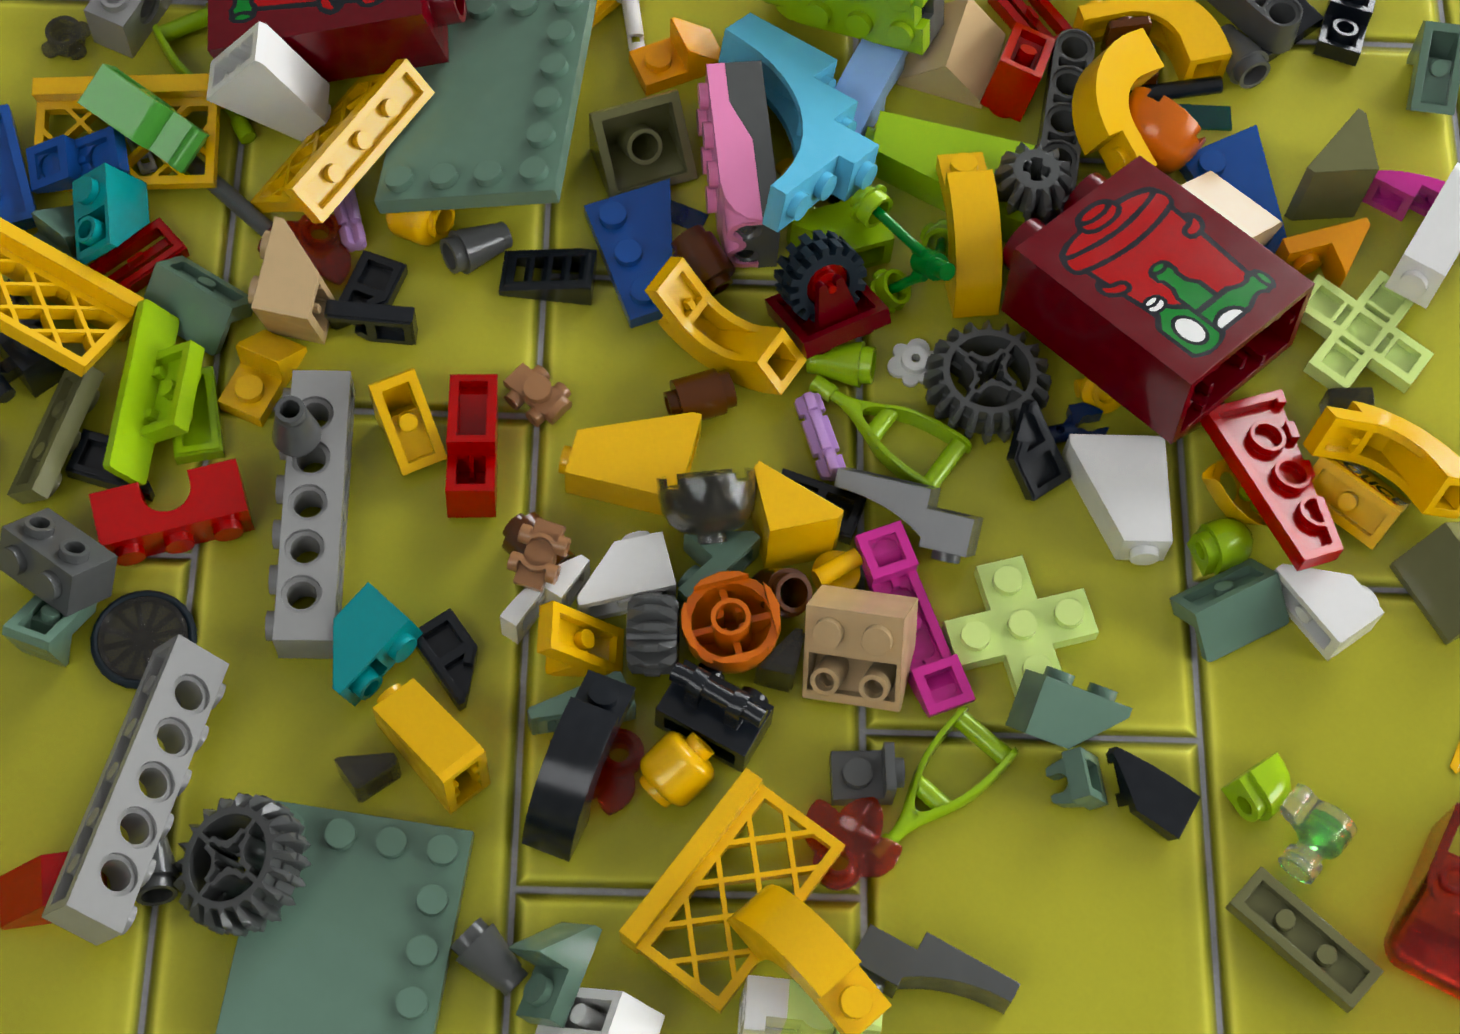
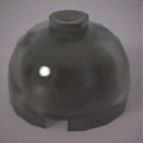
(708, 502)

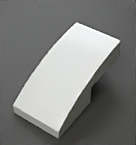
(524, 608)

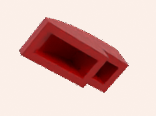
(472, 446)

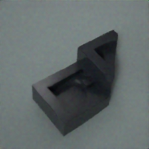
(1152, 794)

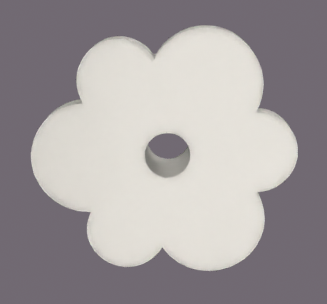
(902, 365)

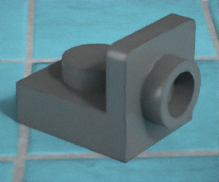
(866, 775)

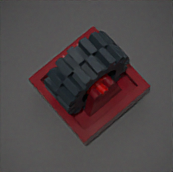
(823, 295)

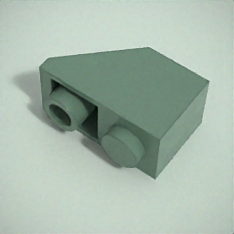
(1063, 713)

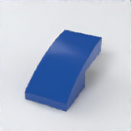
(62, 159)

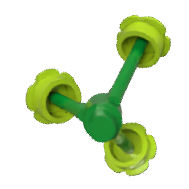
(928, 258)

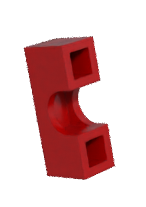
(213, 511)

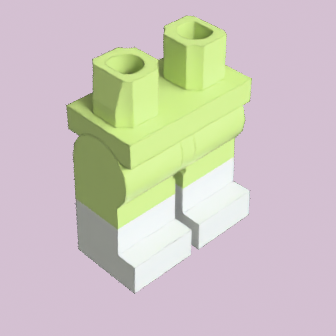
(783, 1007)

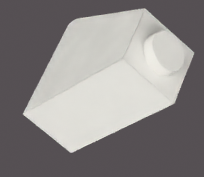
(269, 84)
(1431, 248)
(1124, 491)

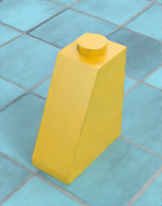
(625, 458)
(433, 744)

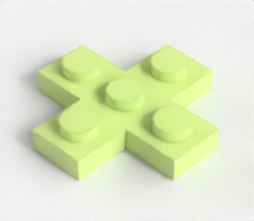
(1362, 335)
(1017, 624)

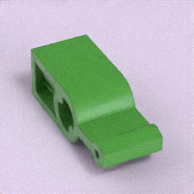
(143, 117)

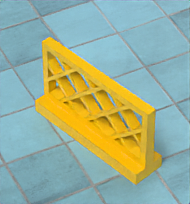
(181, 91)
(348, 145)
(76, 290)
(695, 863)

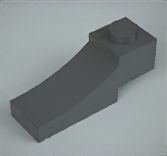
(942, 530)
(932, 967)

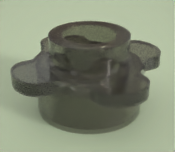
(66, 28)

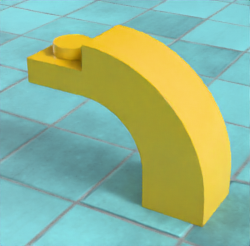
(1178, 28)
(1102, 100)
(972, 234)
(751, 353)
(1393, 448)
(801, 943)

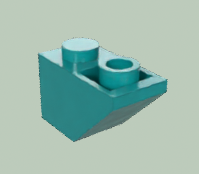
(107, 210)
(367, 642)

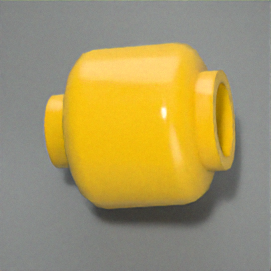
(421, 226)
(677, 769)

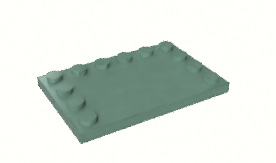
(497, 112)
(365, 933)

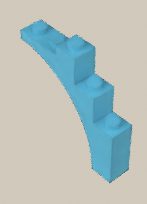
(814, 115)

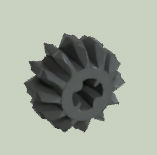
(1033, 181)
(652, 634)

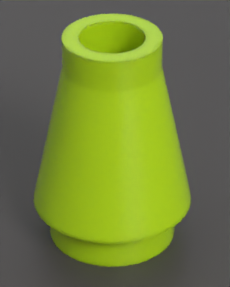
(846, 363)

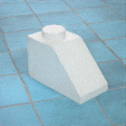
(628, 569)
(1328, 607)
(608, 1013)

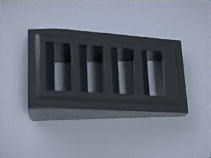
(563, 290)

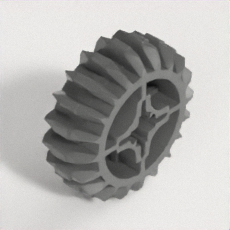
(975, 359)
(215, 879)

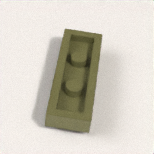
(56, 436)
(1304, 939)

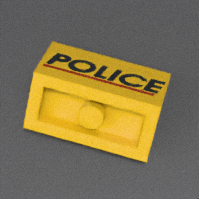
(1358, 499)

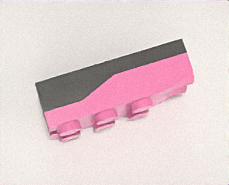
(738, 160)

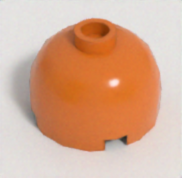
(1165, 129)
(728, 625)

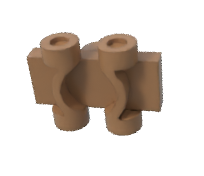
(535, 390)
(539, 559)

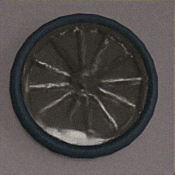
(131, 631)

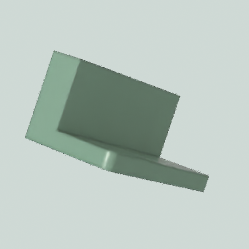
(199, 301)
(1233, 608)

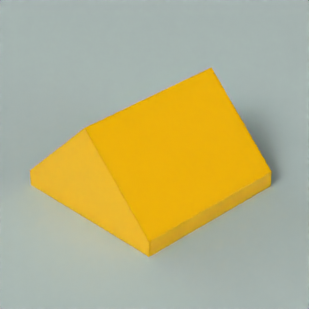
(792, 520)

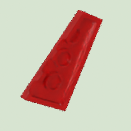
(1269, 466)

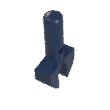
(1077, 415)

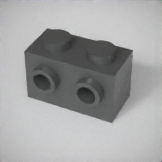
(57, 561)

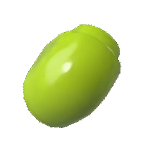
(1220, 545)
(1260, 789)

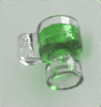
(1321, 833)

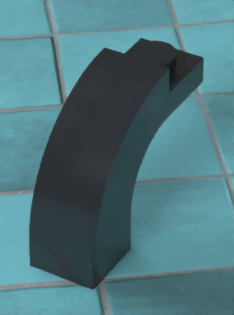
(573, 765)

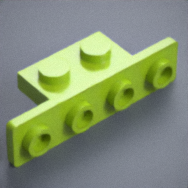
(153, 392)

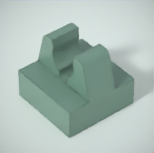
(1084, 780)

